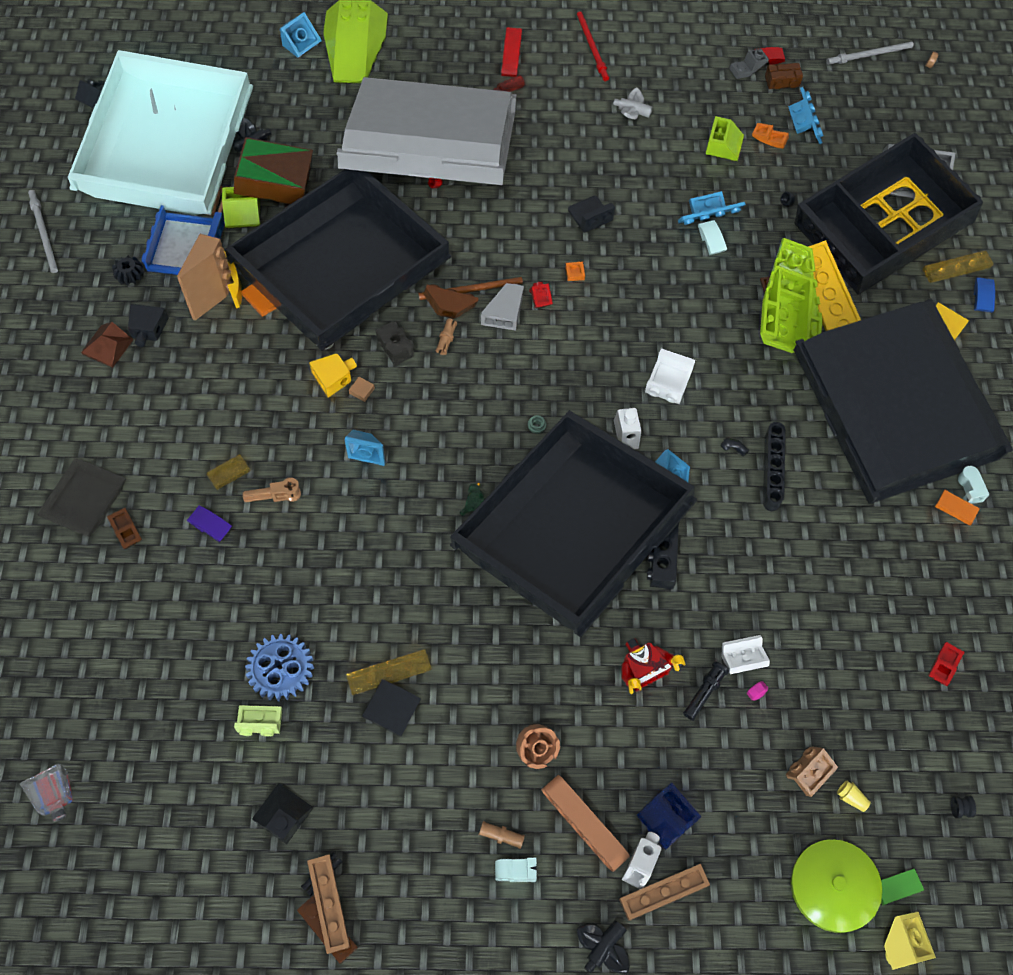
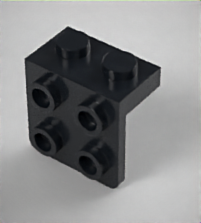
(591, 213)

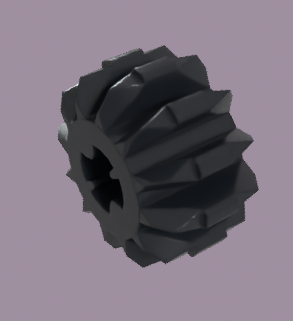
(128, 270)

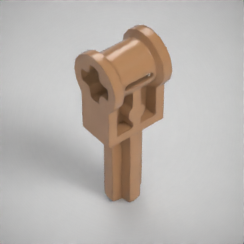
(278, 491)

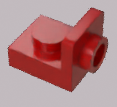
(541, 294)

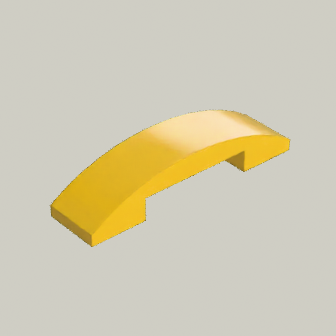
(236, 287)

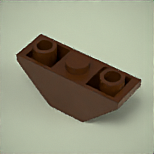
(448, 301)

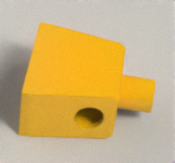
(332, 373)

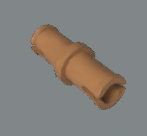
(446, 336)
(501, 835)

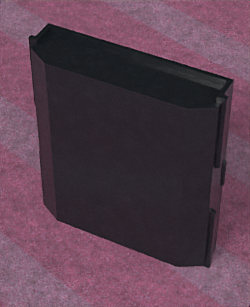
(338, 255)
(901, 400)
(574, 521)

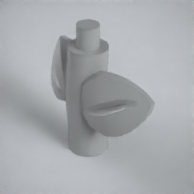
(634, 105)

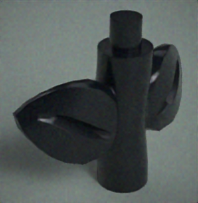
(248, 130)
(604, 947)

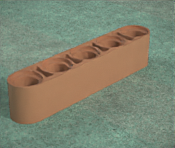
(585, 823)

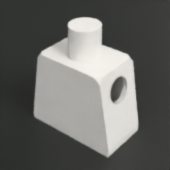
(628, 423)
(643, 861)

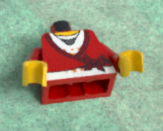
(647, 664)

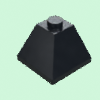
(282, 813)

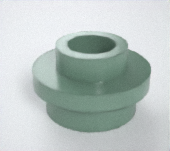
(537, 420)

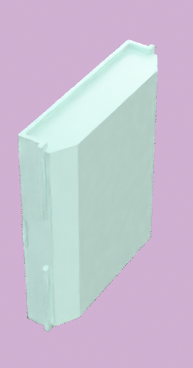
(163, 156)

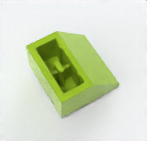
(725, 139)
(240, 209)

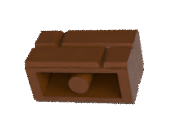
(783, 76)

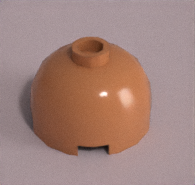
(537, 746)

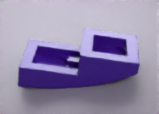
(209, 523)

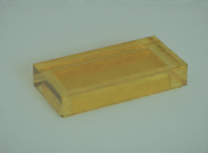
(228, 472)

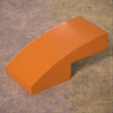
(767, 135)

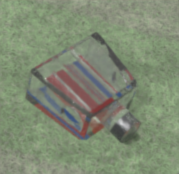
(49, 791)

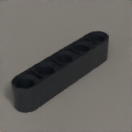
(771, 473)

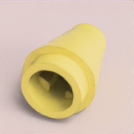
(852, 795)

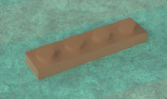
(664, 892)
(328, 904)

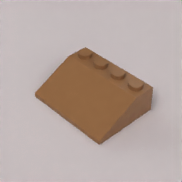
(205, 275)

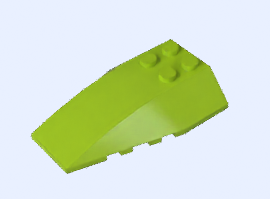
(354, 38)
(791, 299)

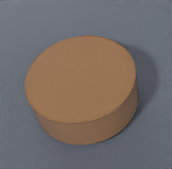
(932, 59)

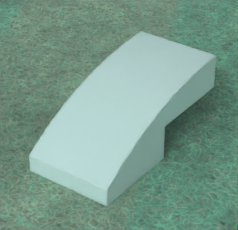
(712, 236)

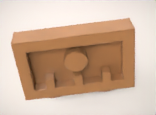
(812, 770)

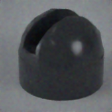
(787, 196)

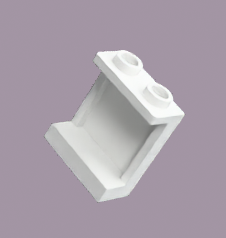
(670, 376)

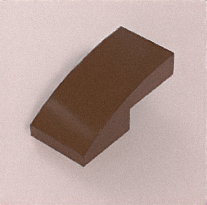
(124, 528)

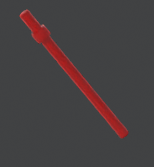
(601, 66)

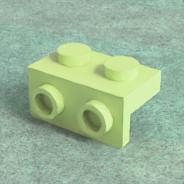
(258, 720)

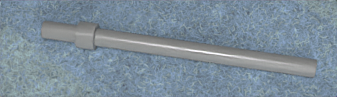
(843, 58)
(36, 206)

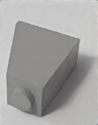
(504, 308)

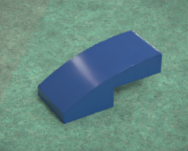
(985, 294)

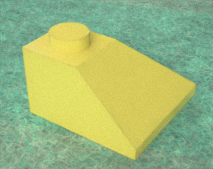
(907, 942)

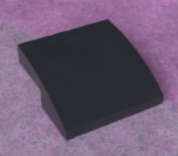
(391, 707)

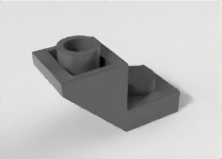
(753, 61)

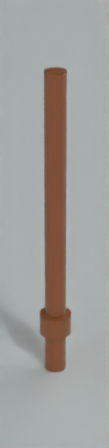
(482, 286)

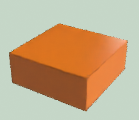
(575, 271)

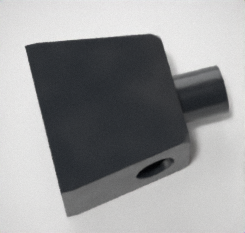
(146, 323)

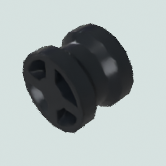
(963, 806)

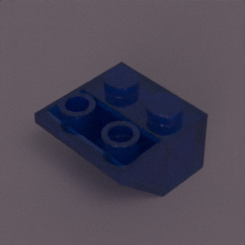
(669, 815)

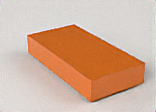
(258, 300)
(957, 507)

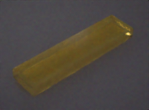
(958, 266)
(389, 671)

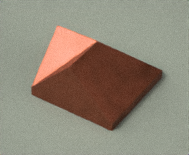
(107, 344)

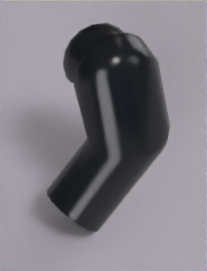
(736, 444)

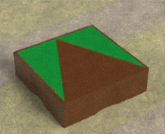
(272, 171)

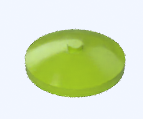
(836, 886)

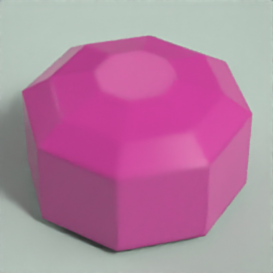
(757, 691)

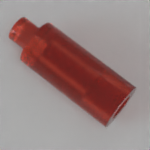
(511, 84)

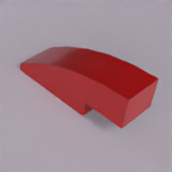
(511, 52)

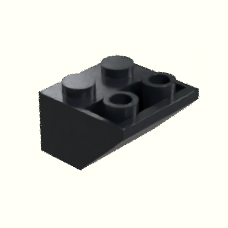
(89, 91)

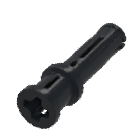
(708, 681)

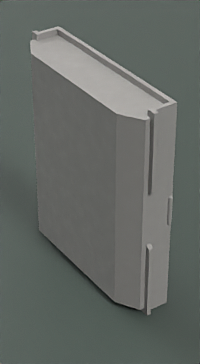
(429, 131)

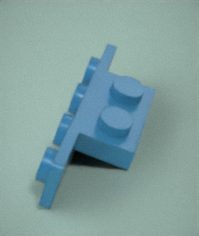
(803, 116)
(709, 205)

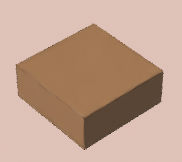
(361, 389)

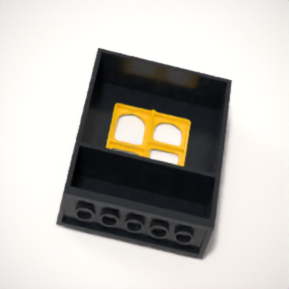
(857, 241)

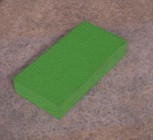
(900, 886)

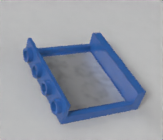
(174, 238)

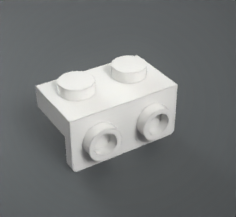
(744, 654)

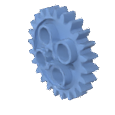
(288, 682)

